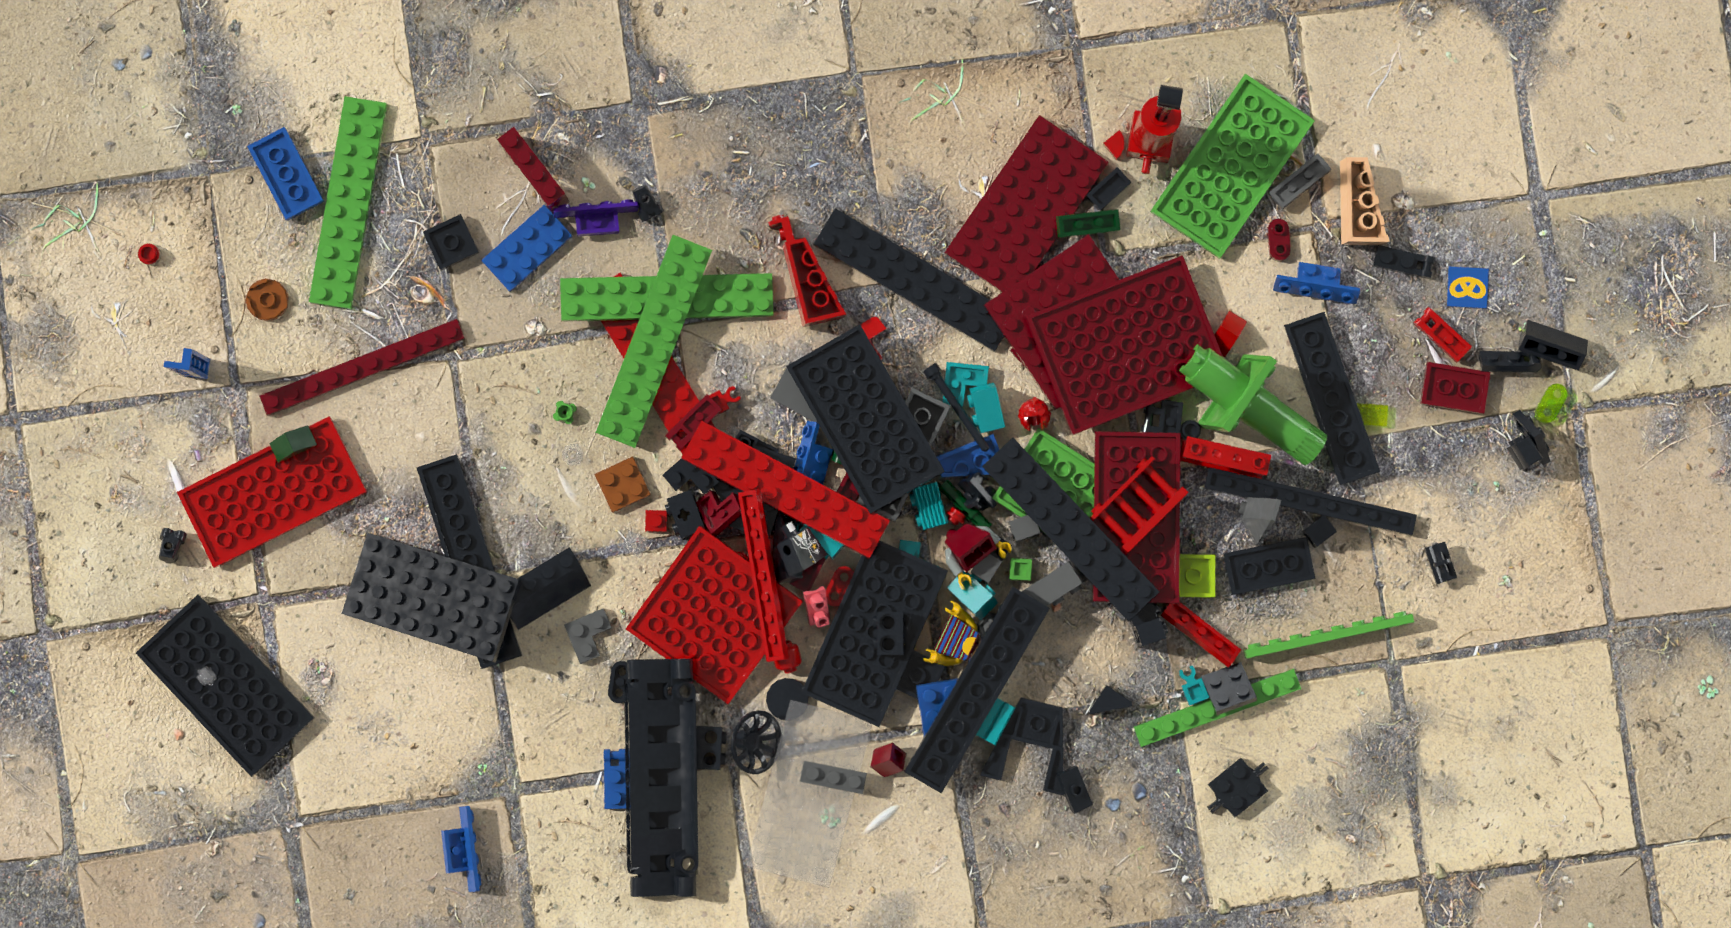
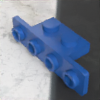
(1317, 282)
(812, 458)
(460, 849)

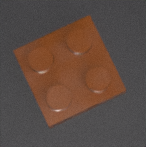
(622, 484)

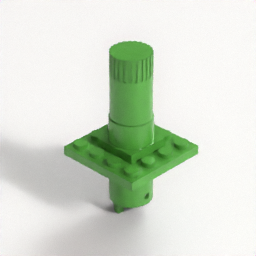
(1241, 395)

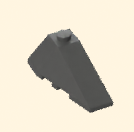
(1258, 517)

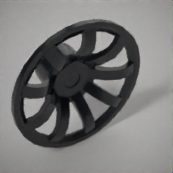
(751, 741)

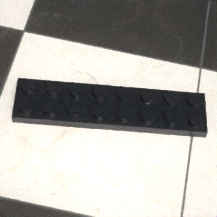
(1332, 398)

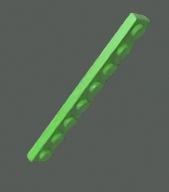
(1337, 632)
(1204, 712)

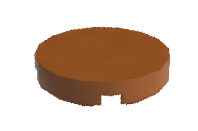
(267, 299)

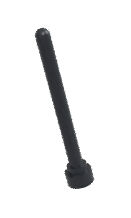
(934, 374)

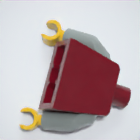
(969, 547)

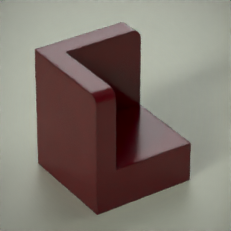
(888, 760)

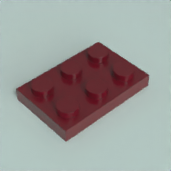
(1455, 388)

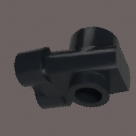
(649, 207)
(170, 544)

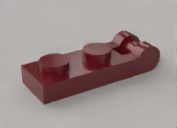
(704, 411)

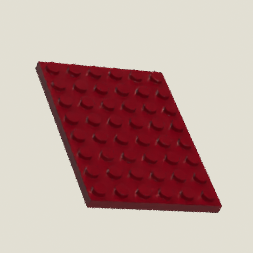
(1122, 343)

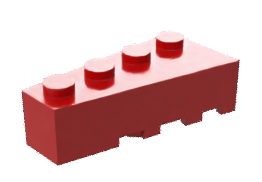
(812, 291)

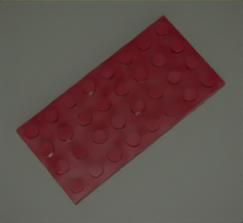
(1019, 210)
(1114, 463)

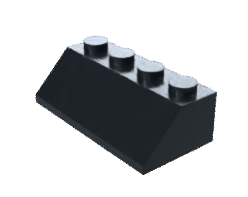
(548, 587)

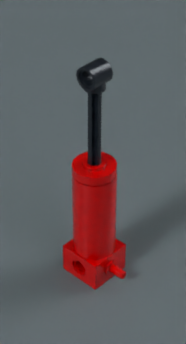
(1155, 127)

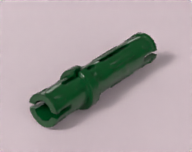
(958, 500)

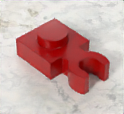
(723, 400)

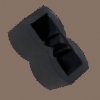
(1524, 451)

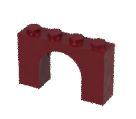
(533, 169)

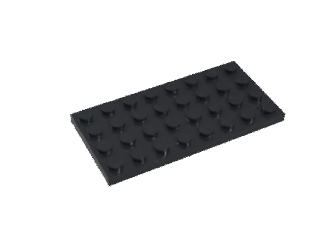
(865, 419)
(431, 597)
(847, 667)
(246, 704)

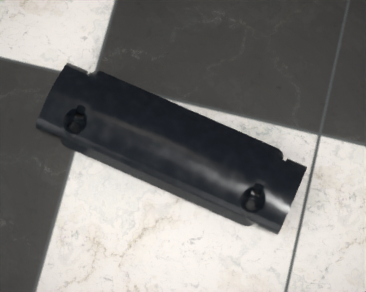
(661, 777)

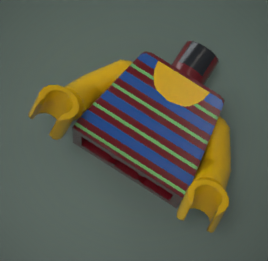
(956, 639)

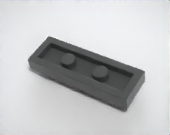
(1299, 181)
(833, 777)

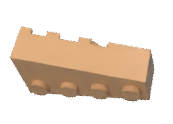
(1359, 205)

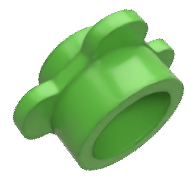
(561, 406)

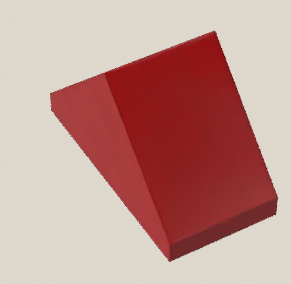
(1229, 332)

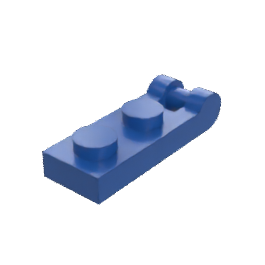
(614, 780)

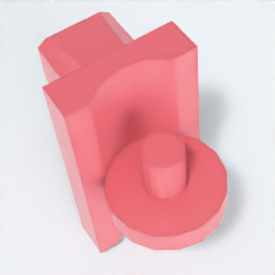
(817, 607)

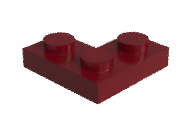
(718, 514)

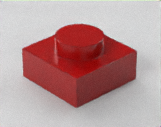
(656, 521)

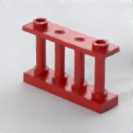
(1224, 457)
(1158, 509)

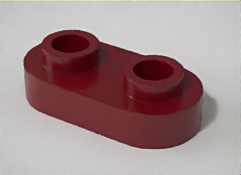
(1278, 239)

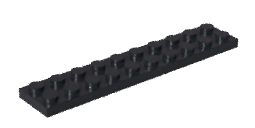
(909, 278)
(1071, 529)
(461, 530)
(976, 689)

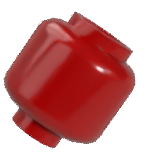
(789, 665)

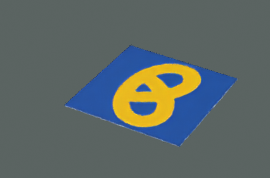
(1467, 287)

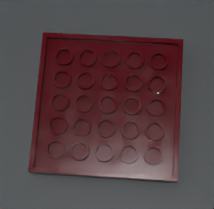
(1060, 279)

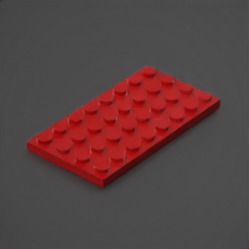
(267, 498)

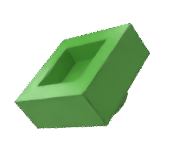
(1020, 569)

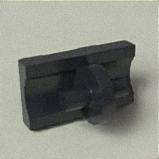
(976, 495)
(1440, 562)

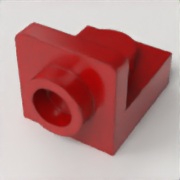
(786, 232)

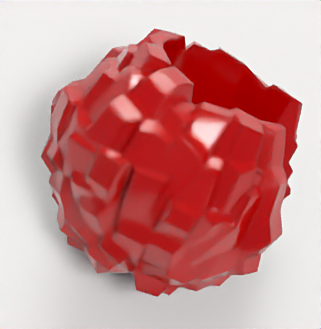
(1033, 413)

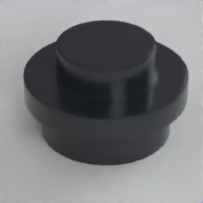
(1190, 428)

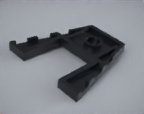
(1037, 725)

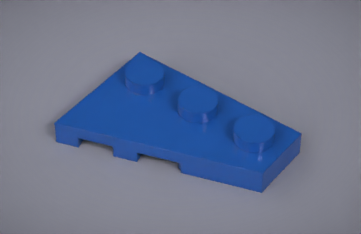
(967, 458)

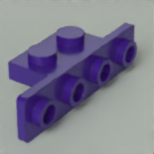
(596, 219)

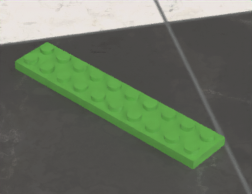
(347, 203)
(626, 296)
(653, 341)

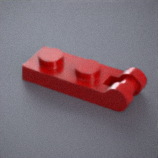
(1443, 335)

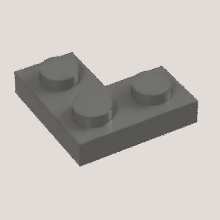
(582, 632)

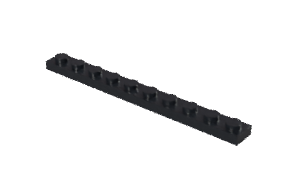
(1311, 501)

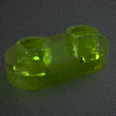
(1550, 402)

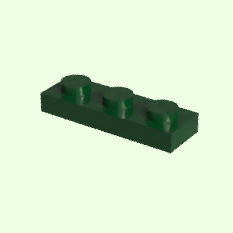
(1088, 223)

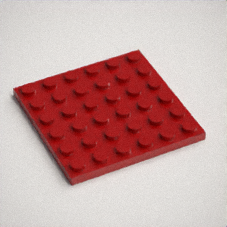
(709, 615)

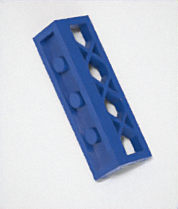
(193, 365)

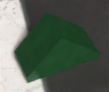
(292, 443)

